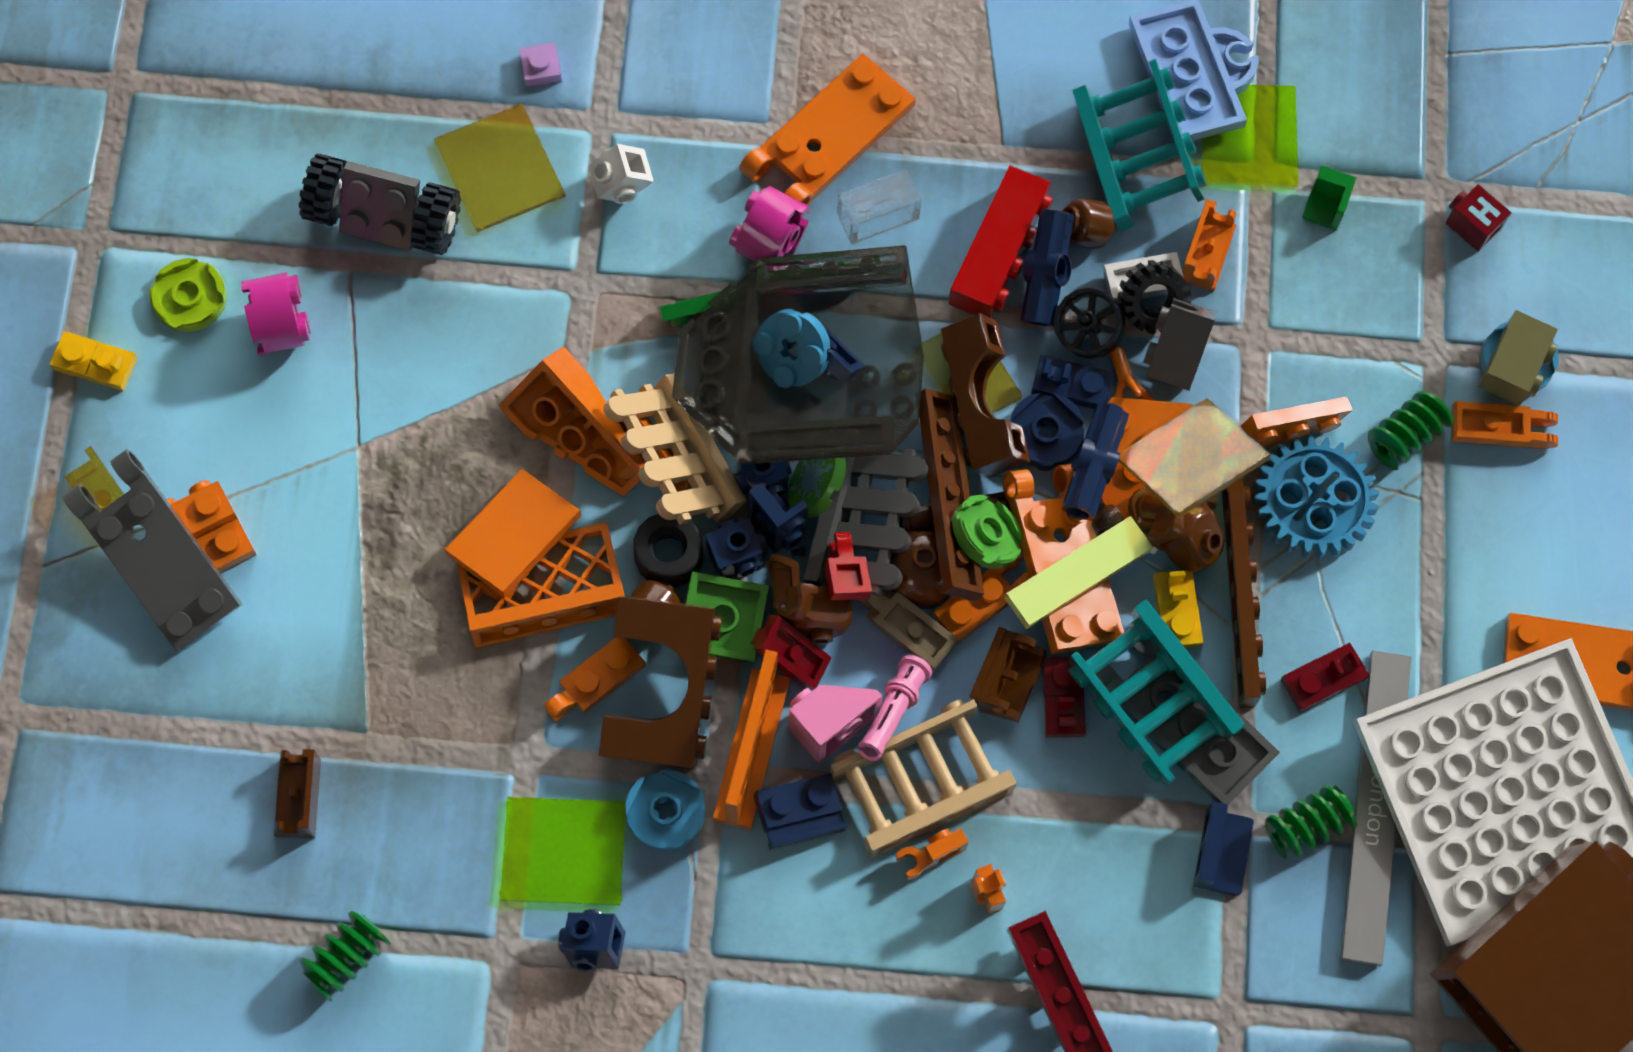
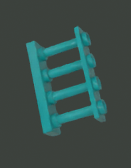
(1104, 139)
(1171, 657)

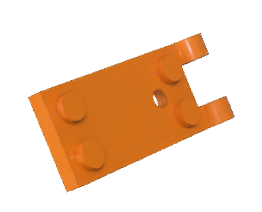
(842, 120)
(1090, 618)
(1597, 646)

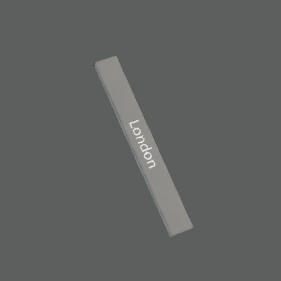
(1375, 835)

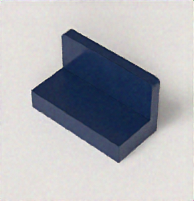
(1223, 851)

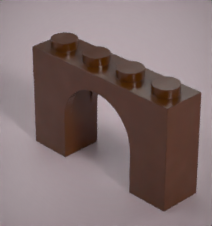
(677, 736)

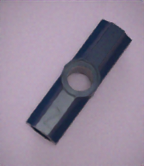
(1047, 267)
(1095, 461)

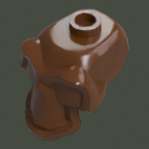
(1189, 541)
(806, 605)

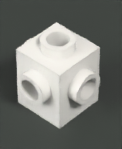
(620, 173)

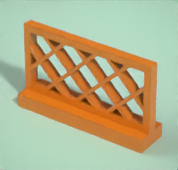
(555, 611)
(752, 744)

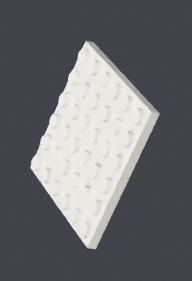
(1499, 781)

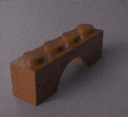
(972, 353)

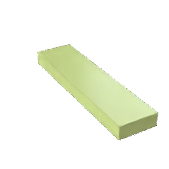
(1078, 572)

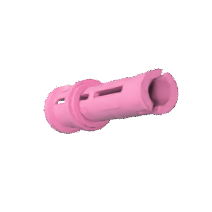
(900, 695)

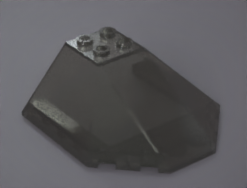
(864, 303)

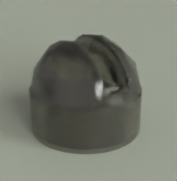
(1106, 518)

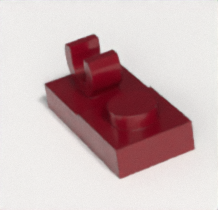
(796, 654)
(1324, 677)
(1062, 700)

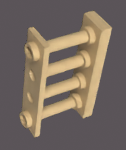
(919, 817)

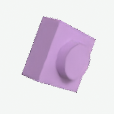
(540, 64)

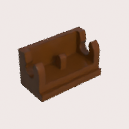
(1008, 675)
(297, 794)

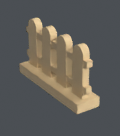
(694, 452)

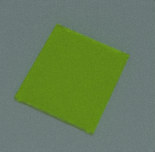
(1262, 150)
(563, 851)

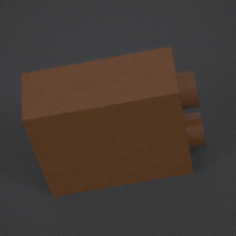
(1554, 959)

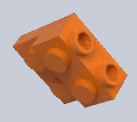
(214, 525)

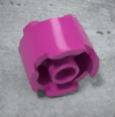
(772, 225)
(275, 313)

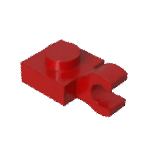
(846, 574)

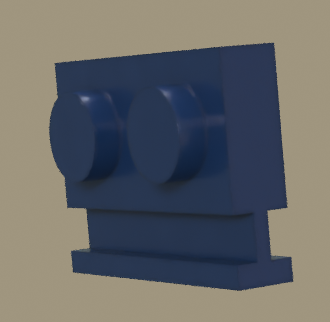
(800, 811)

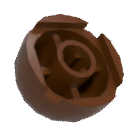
(920, 571)

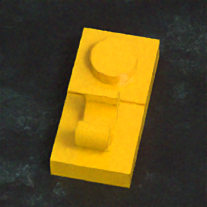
(93, 361)
(1178, 606)

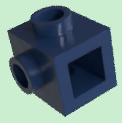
(773, 479)
(736, 548)
(592, 940)

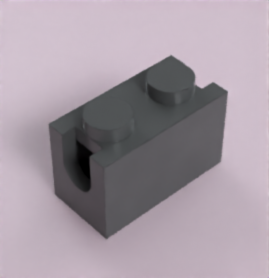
(1180, 344)

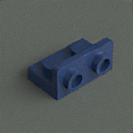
(779, 527)

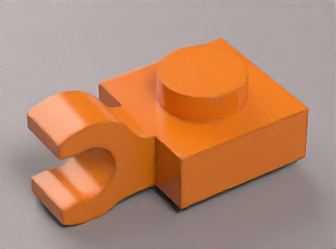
(940, 849)
(988, 888)

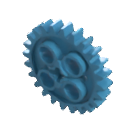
(1343, 519)

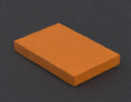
(513, 533)

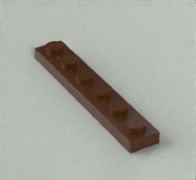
(947, 490)
(1244, 607)

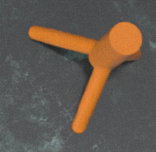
(1125, 376)

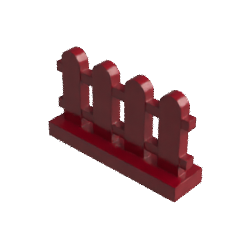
(1057, 985)

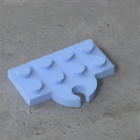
(1199, 65)

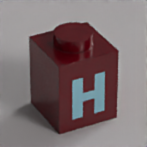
(1477, 216)

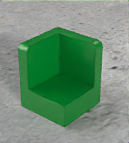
(1329, 198)

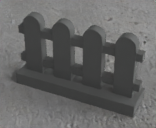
(859, 498)

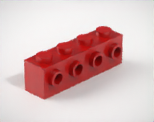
(1000, 242)

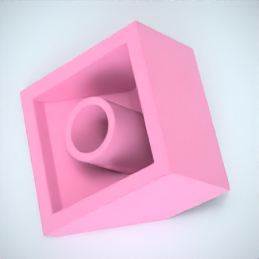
(831, 717)

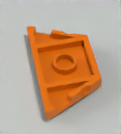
(1143, 419)

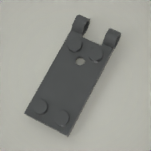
(167, 566)
(1217, 765)

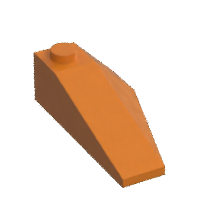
(566, 412)

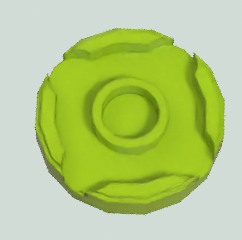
(188, 295)

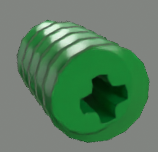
(1409, 428)
(1310, 820)
(343, 953)

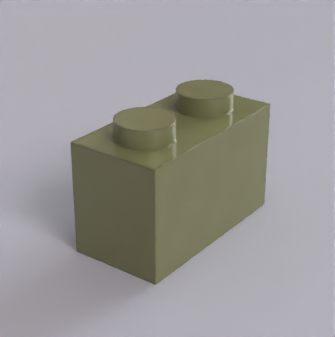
(1518, 358)

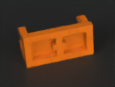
(1209, 247)

